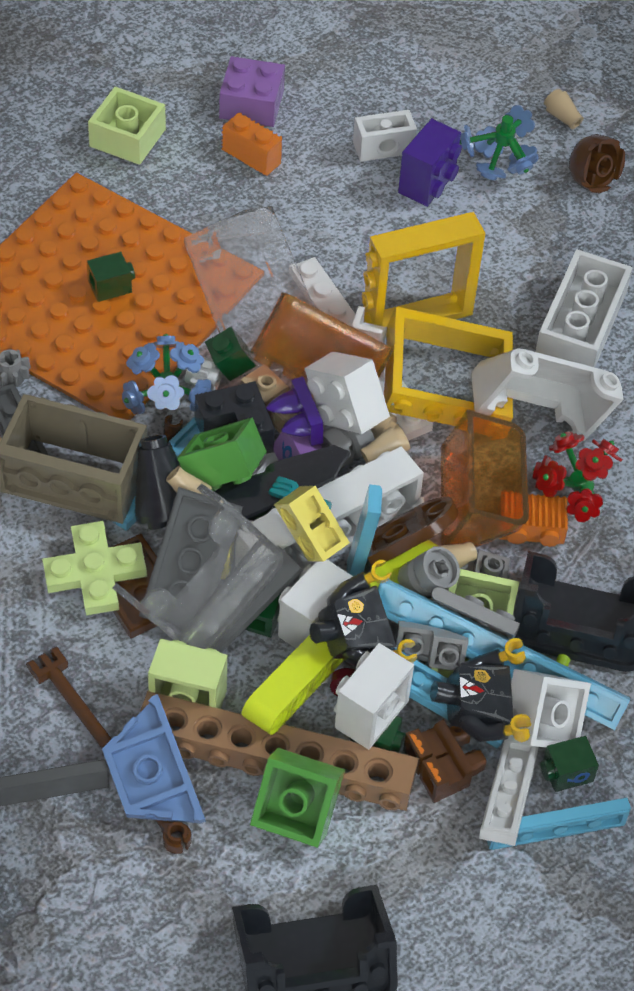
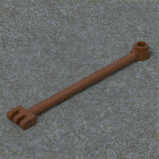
(53, 671)

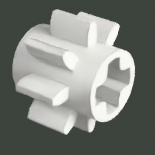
(207, 371)

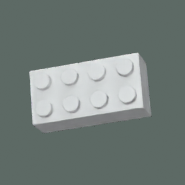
(584, 309)

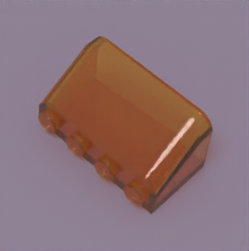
(302, 334)
(485, 479)

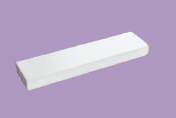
(509, 793)

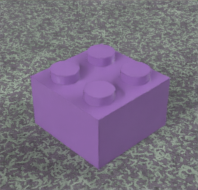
(252, 89)

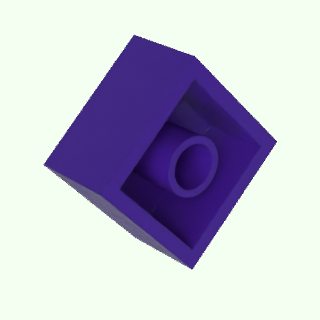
(429, 162)

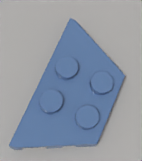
(151, 769)

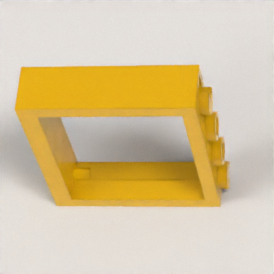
(421, 239)
(444, 333)

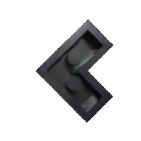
(232, 405)

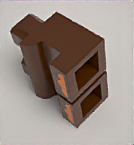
(441, 760)

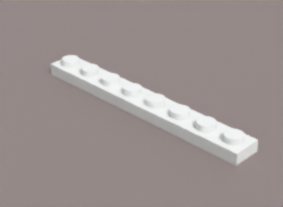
(330, 301)

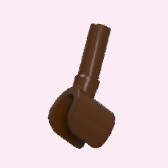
(169, 429)

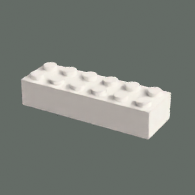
(400, 486)

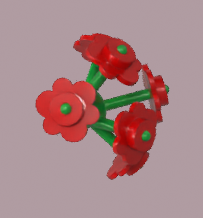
(591, 464)

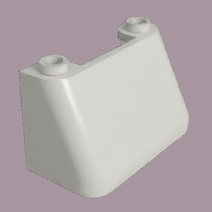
(576, 391)

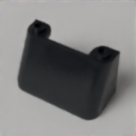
(574, 619)
(322, 952)

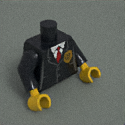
(357, 620)
(481, 696)

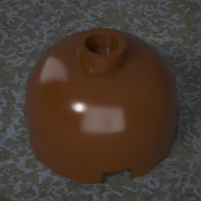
(596, 162)

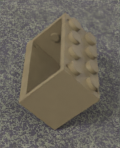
(64, 481)

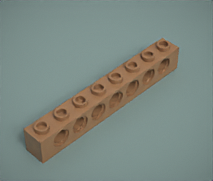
(232, 728)

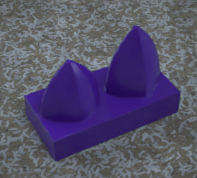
(300, 401)

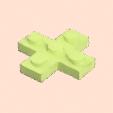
(94, 568)

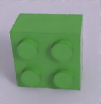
(224, 454)
(297, 797)

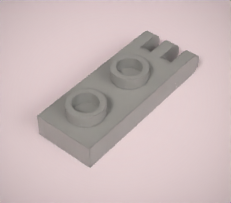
(472, 608)

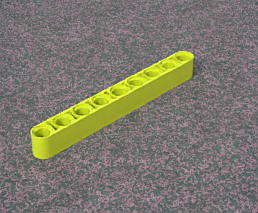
(306, 667)

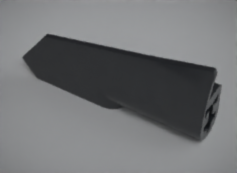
(306, 469)

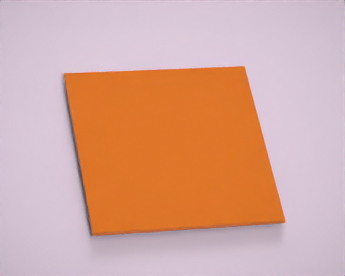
(55, 315)

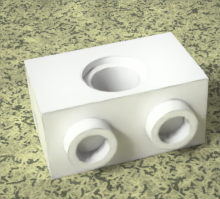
(383, 134)

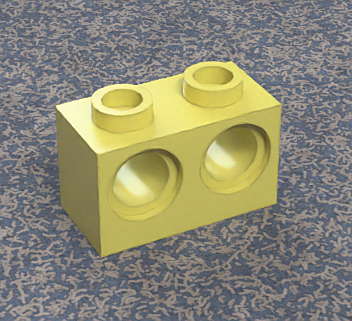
(311, 523)

